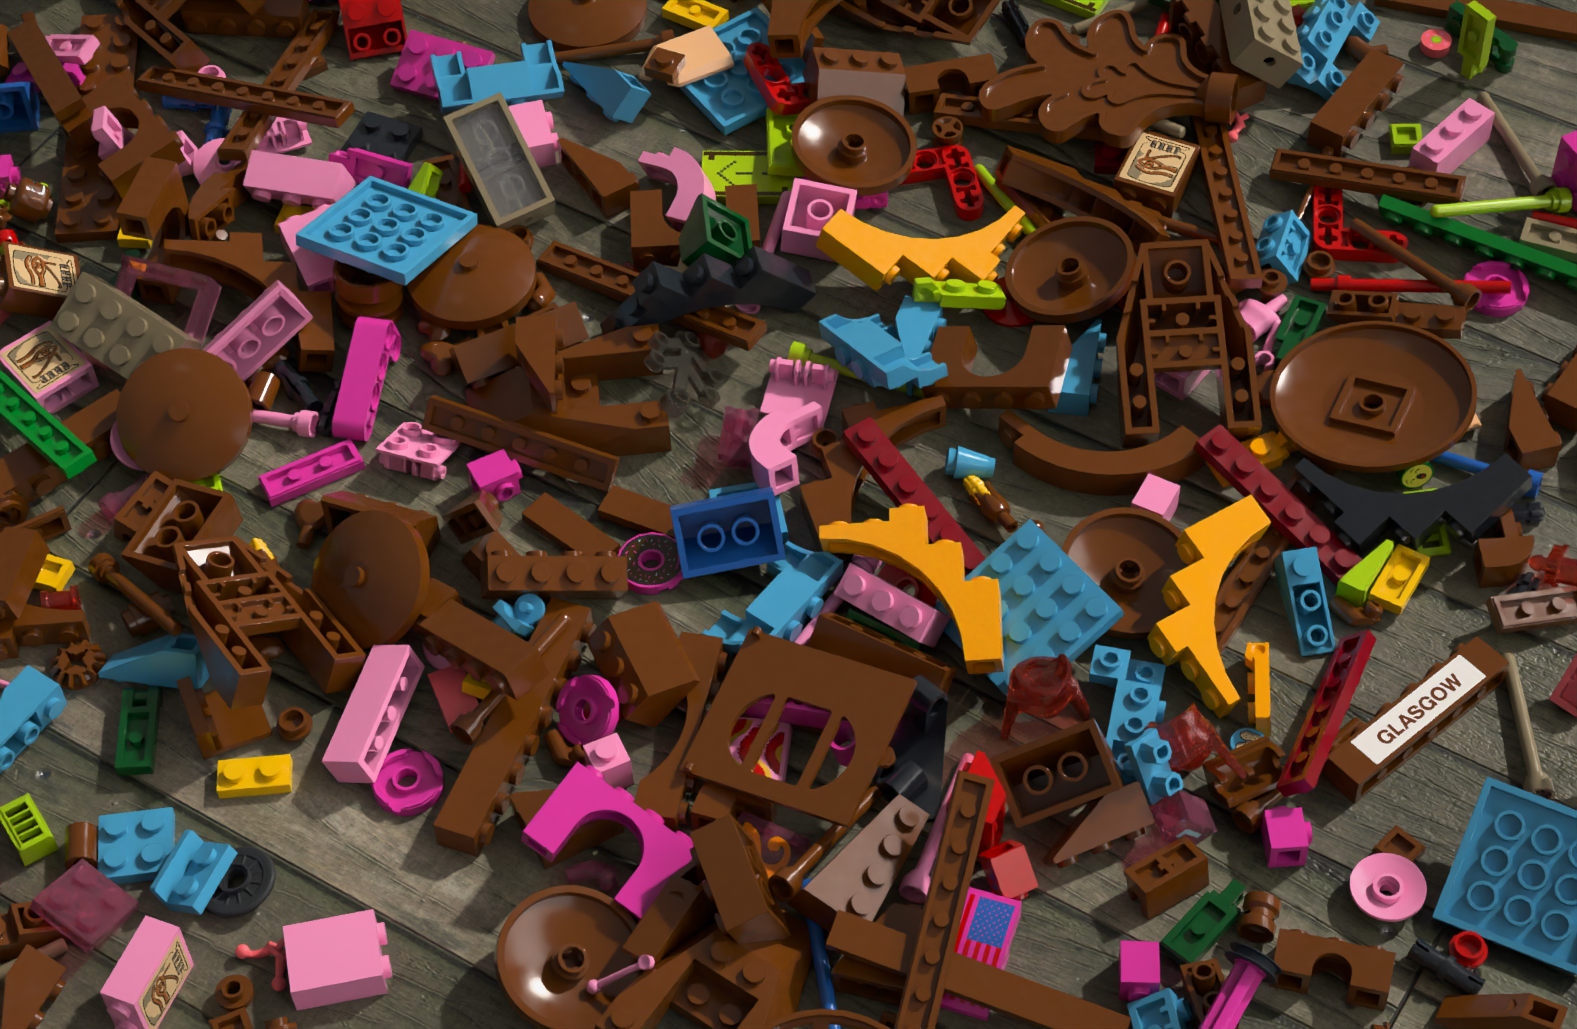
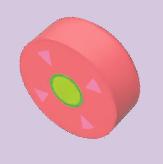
(1435, 43)

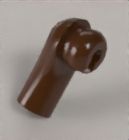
(1358, 48)
(543, 295)
(1356, 616)
(562, 753)

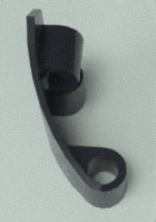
(918, 750)

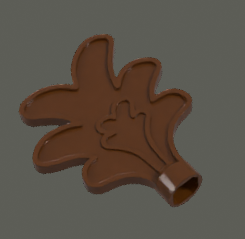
(1107, 83)

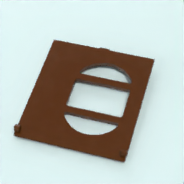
(794, 672)

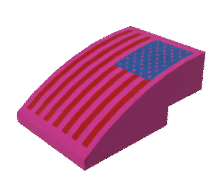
(986, 936)

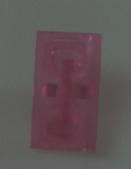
(736, 435)

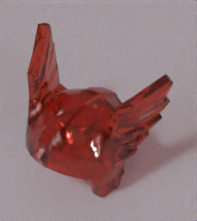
(1042, 689)
(1192, 742)

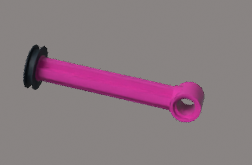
(1240, 985)

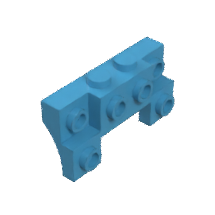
(1321, 38)
(519, 82)
(875, 355)
(786, 601)
(1135, 700)

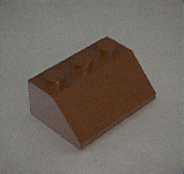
(856, 73)
(343, 504)
(180, 515)
(643, 663)
(1057, 772)
(737, 882)

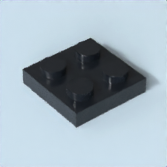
(385, 136)

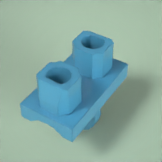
(519, 618)
(1150, 766)

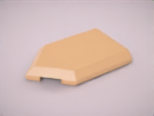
(703, 56)

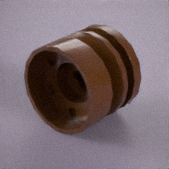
(365, 295)

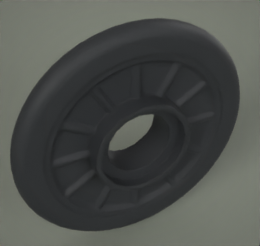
(255, 889)

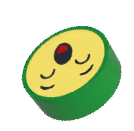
(1415, 476)

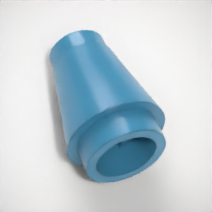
(965, 462)

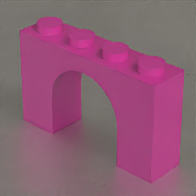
(588, 798)

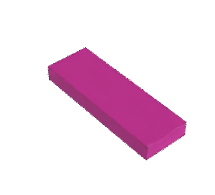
(311, 472)

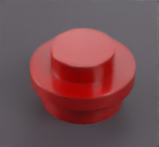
(1468, 949)

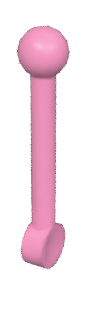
(644, 962)

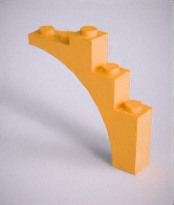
(882, 256)
(940, 567)
(1192, 593)

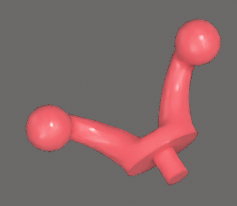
(1233, 134)
(278, 983)

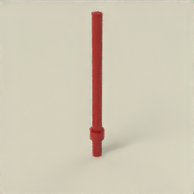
(1344, 282)

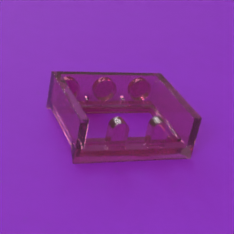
(205, 299)

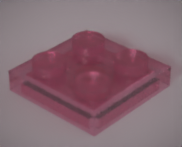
(84, 905)

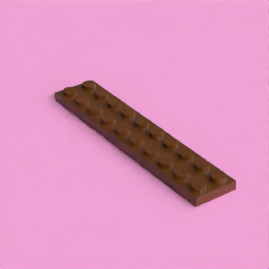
(86, 199)

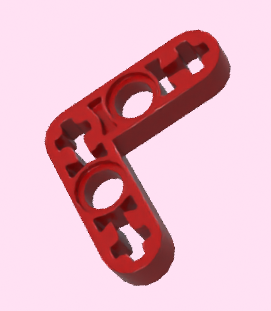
(780, 96)
(944, 167)
(1342, 238)

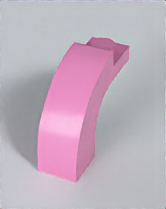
(114, 136)
(683, 172)
(775, 439)

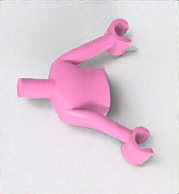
(1263, 319)

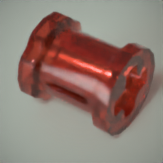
(61, 600)

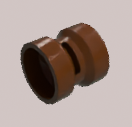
(1258, 921)

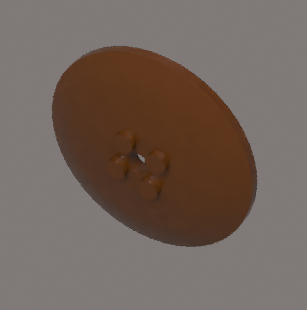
(1333, 376)

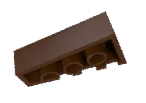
(1207, 47)

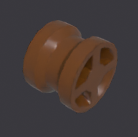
(947, 132)

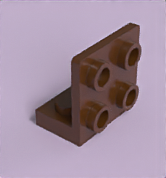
(218, 726)

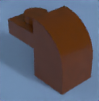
(1505, 557)
(717, 801)

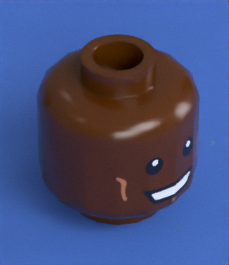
(28, 200)

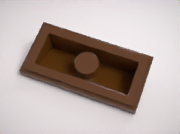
(48, 524)

